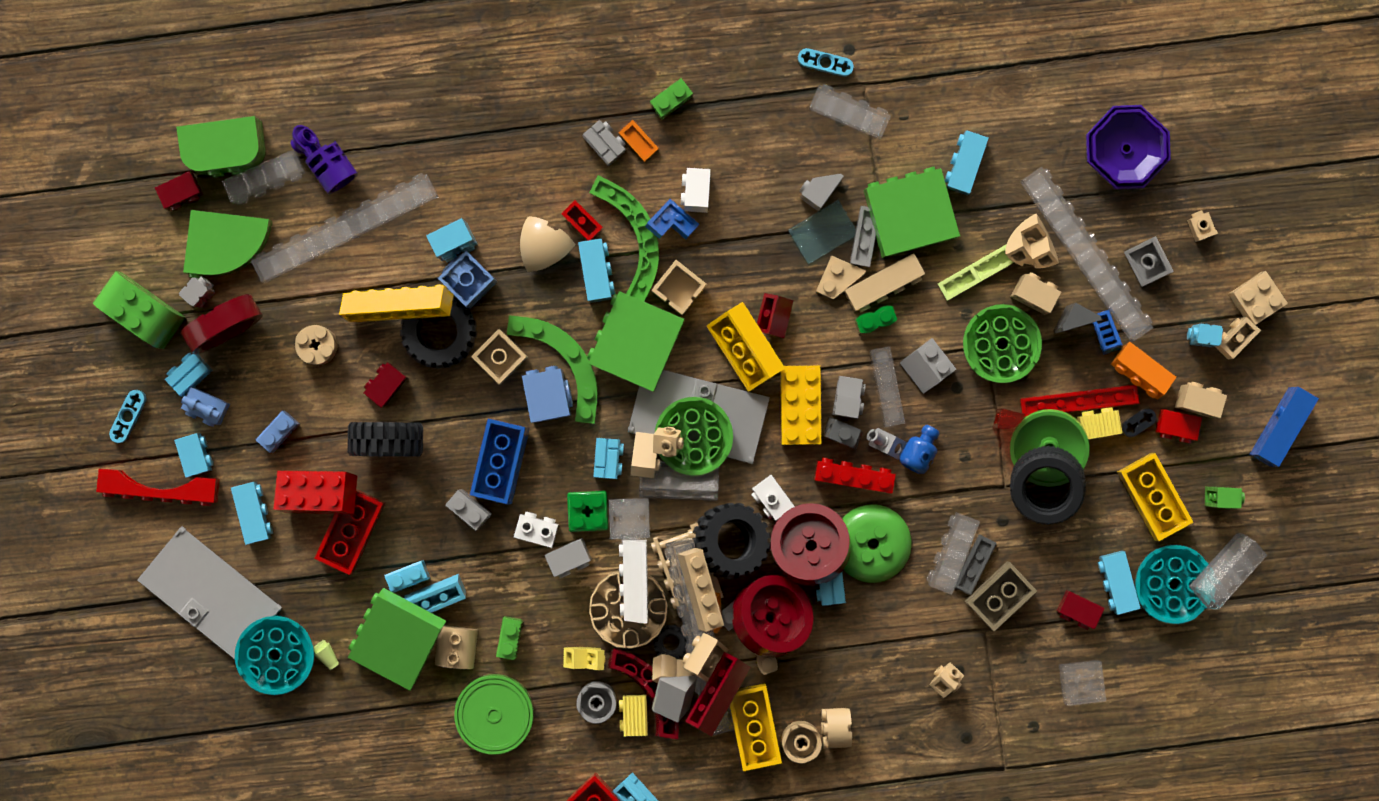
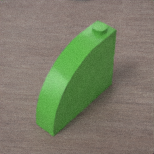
(223, 243)

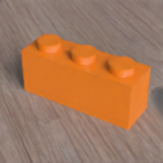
(1143, 371)

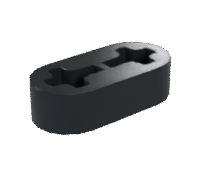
(1140, 426)

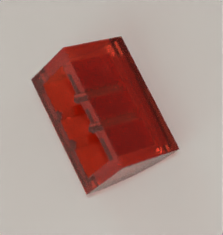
(1007, 419)

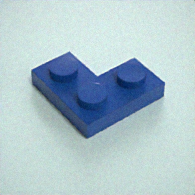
(671, 216)

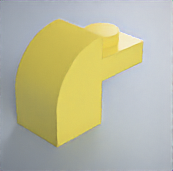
(584, 658)

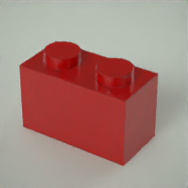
(582, 221)
(1178, 425)

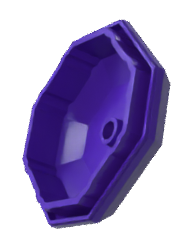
(1146, 141)

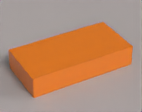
(638, 141)

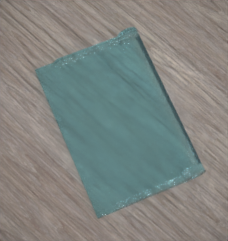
(823, 232)

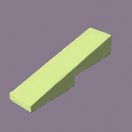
(975, 273)

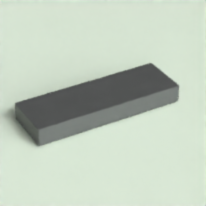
(975, 564)

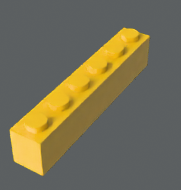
(396, 304)

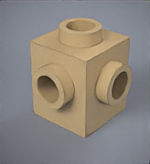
(667, 441)
(946, 679)

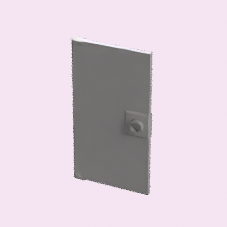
(743, 408)
(206, 590)

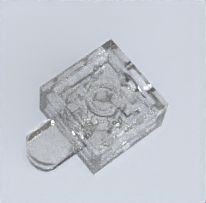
(629, 519)

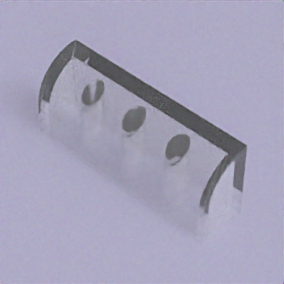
(675, 485)
(1227, 571)

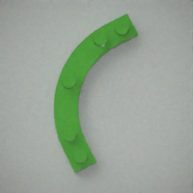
(646, 239)
(571, 352)

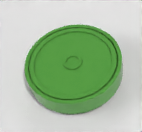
(494, 714)

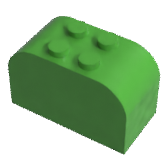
(222, 146)
(139, 310)

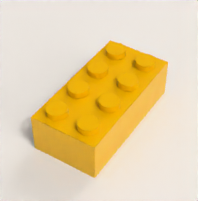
(745, 346)
(800, 405)
(1155, 497)
(755, 728)

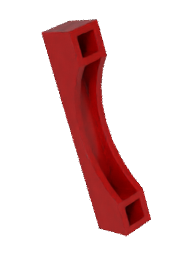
(118, 482)

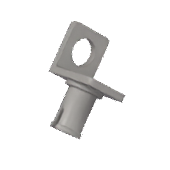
(885, 442)

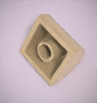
(456, 647)
(704, 656)

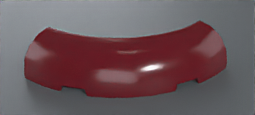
(643, 674)

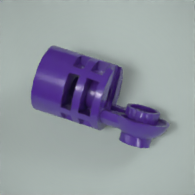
(326, 162)

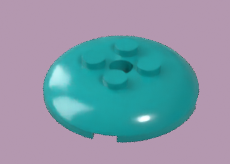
(1153, 585)
(266, 673)

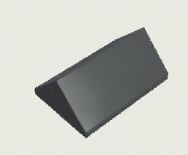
(1075, 316)

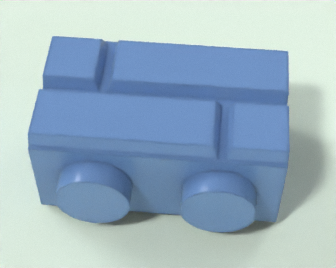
(277, 431)

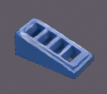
(1113, 347)

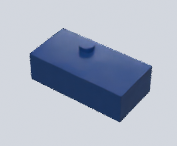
(1284, 426)
(499, 461)

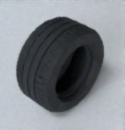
(1055, 511)

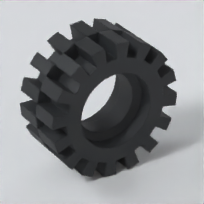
(674, 631)

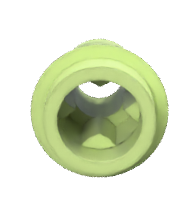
(325, 654)

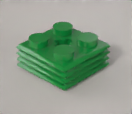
(595, 500)

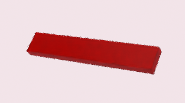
(1082, 400)

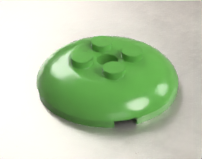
(1021, 339)
(714, 431)
(892, 538)

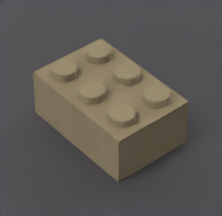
(1000, 596)

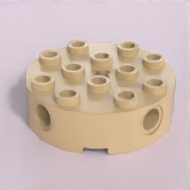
(611, 626)

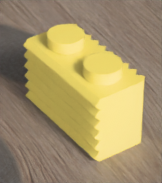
(1101, 424)
(634, 715)

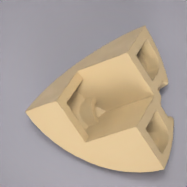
(542, 245)
(1031, 245)

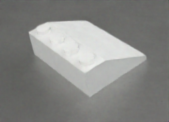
(634, 581)

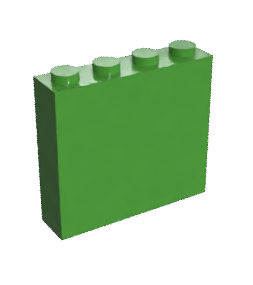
(911, 212)
(635, 341)
(395, 638)

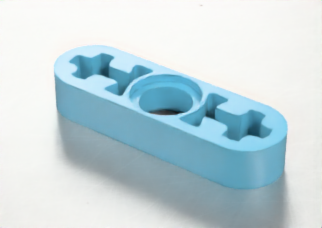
(812, 54)
(139, 405)

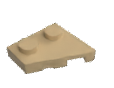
(838, 277)

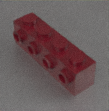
(718, 694)

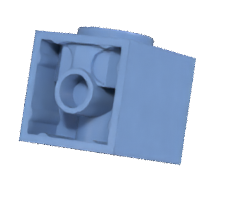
(467, 279)
(547, 394)

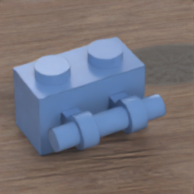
(204, 406)

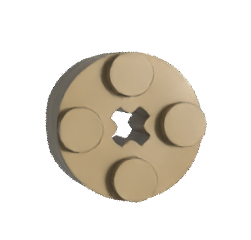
(305, 342)
(836, 728)
(795, 732)

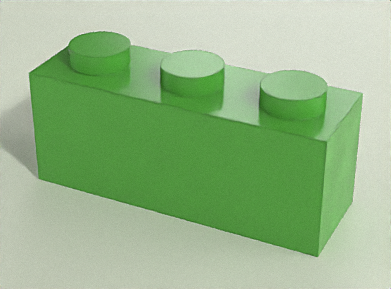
(1224, 497)

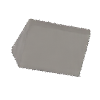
(1148, 261)
(674, 696)

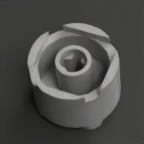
(588, 709)

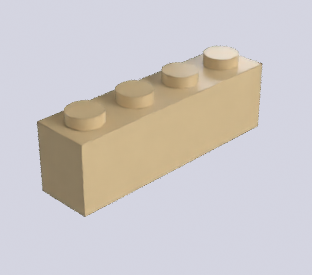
(884, 282)
(700, 589)

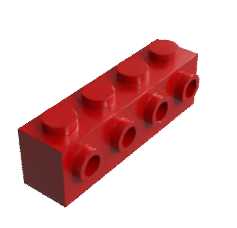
(855, 477)

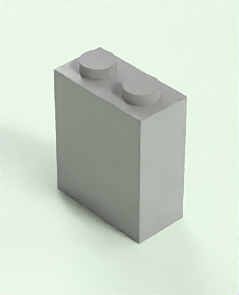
(468, 509)

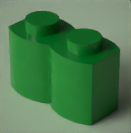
(880, 318)

